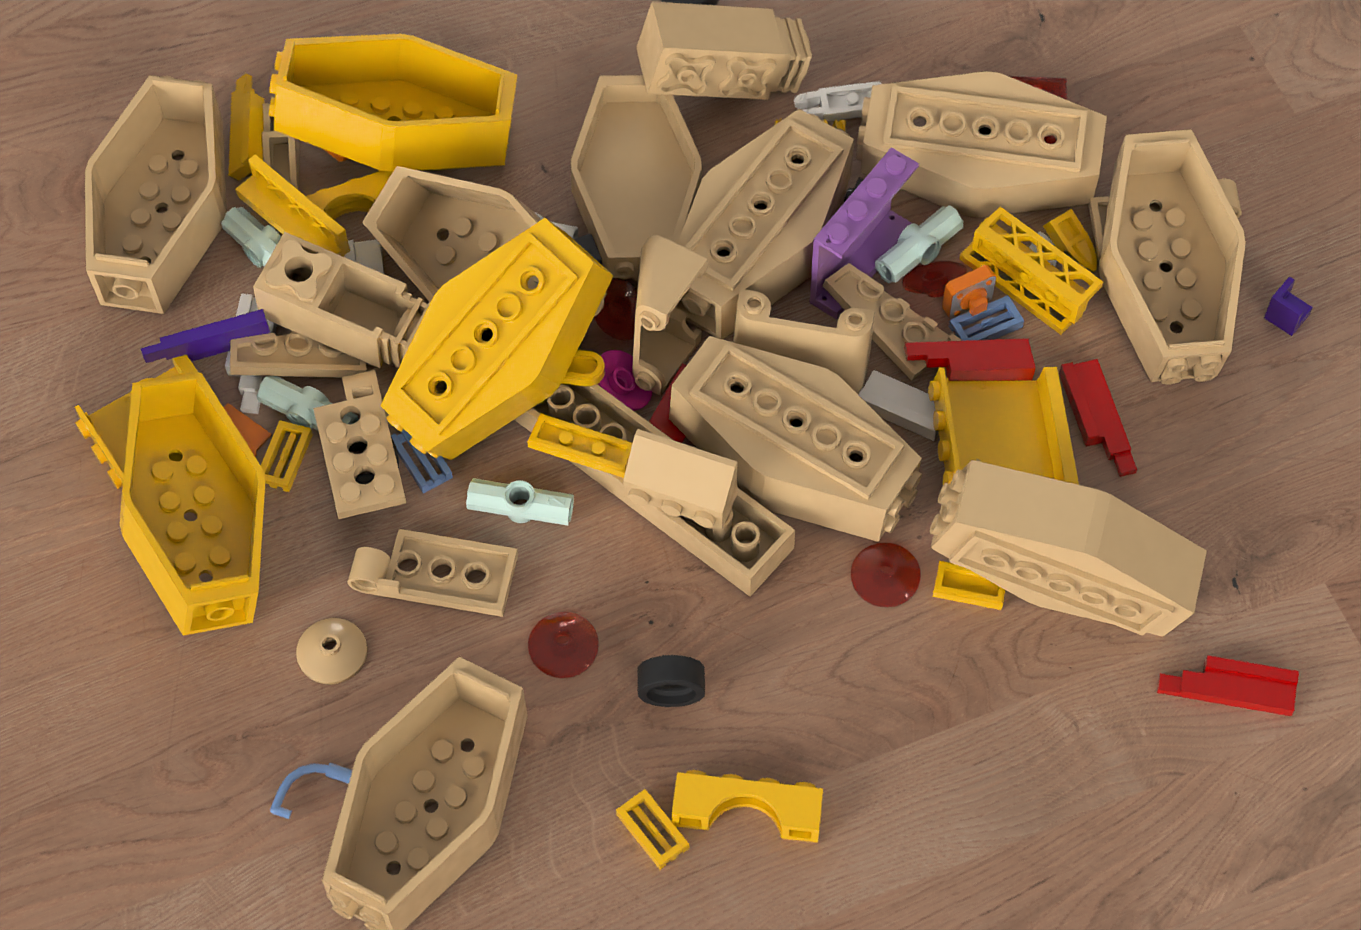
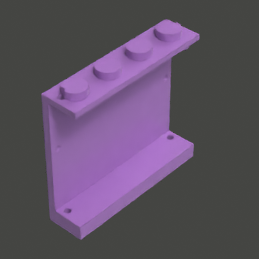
(860, 228)

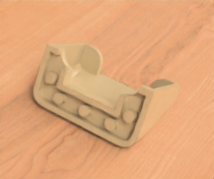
(660, 331)
(839, 349)

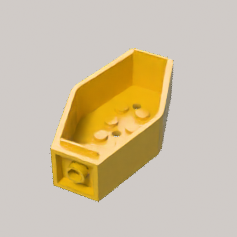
(393, 101)
(524, 359)
(214, 481)

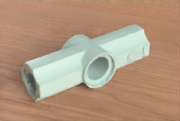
(256, 240)
(919, 244)
(295, 401)
(540, 504)

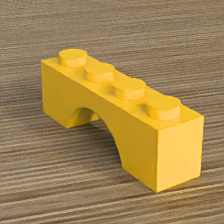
(352, 196)
(704, 798)

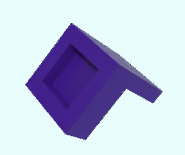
(1286, 309)

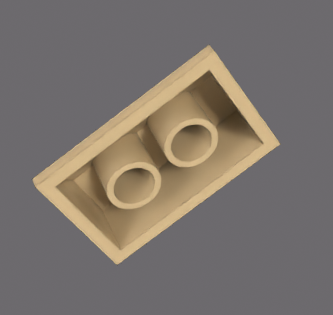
(680, 479)

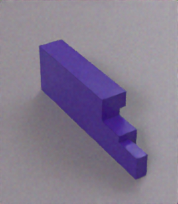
(207, 339)

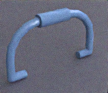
(332, 771)

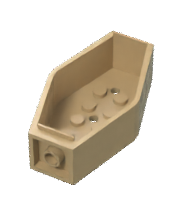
(985, 171)
(136, 176)
(421, 205)
(1193, 235)
(768, 246)
(791, 468)
(1068, 548)
(419, 762)

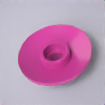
(620, 380)

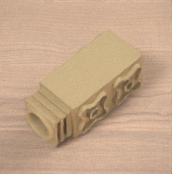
(721, 51)
(338, 302)

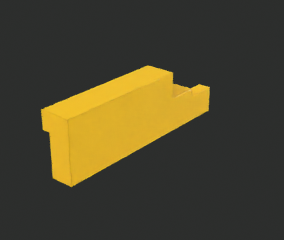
(245, 127)

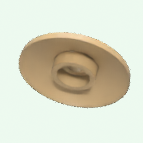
(335, 664)

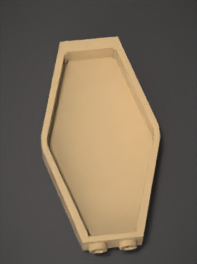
(633, 171)

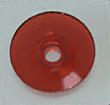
(932, 278)
(619, 309)
(885, 588)
(568, 658)

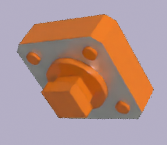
(969, 292)

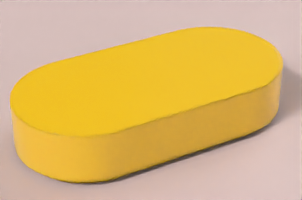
(585, 369)

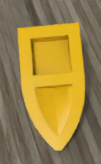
(1071, 236)

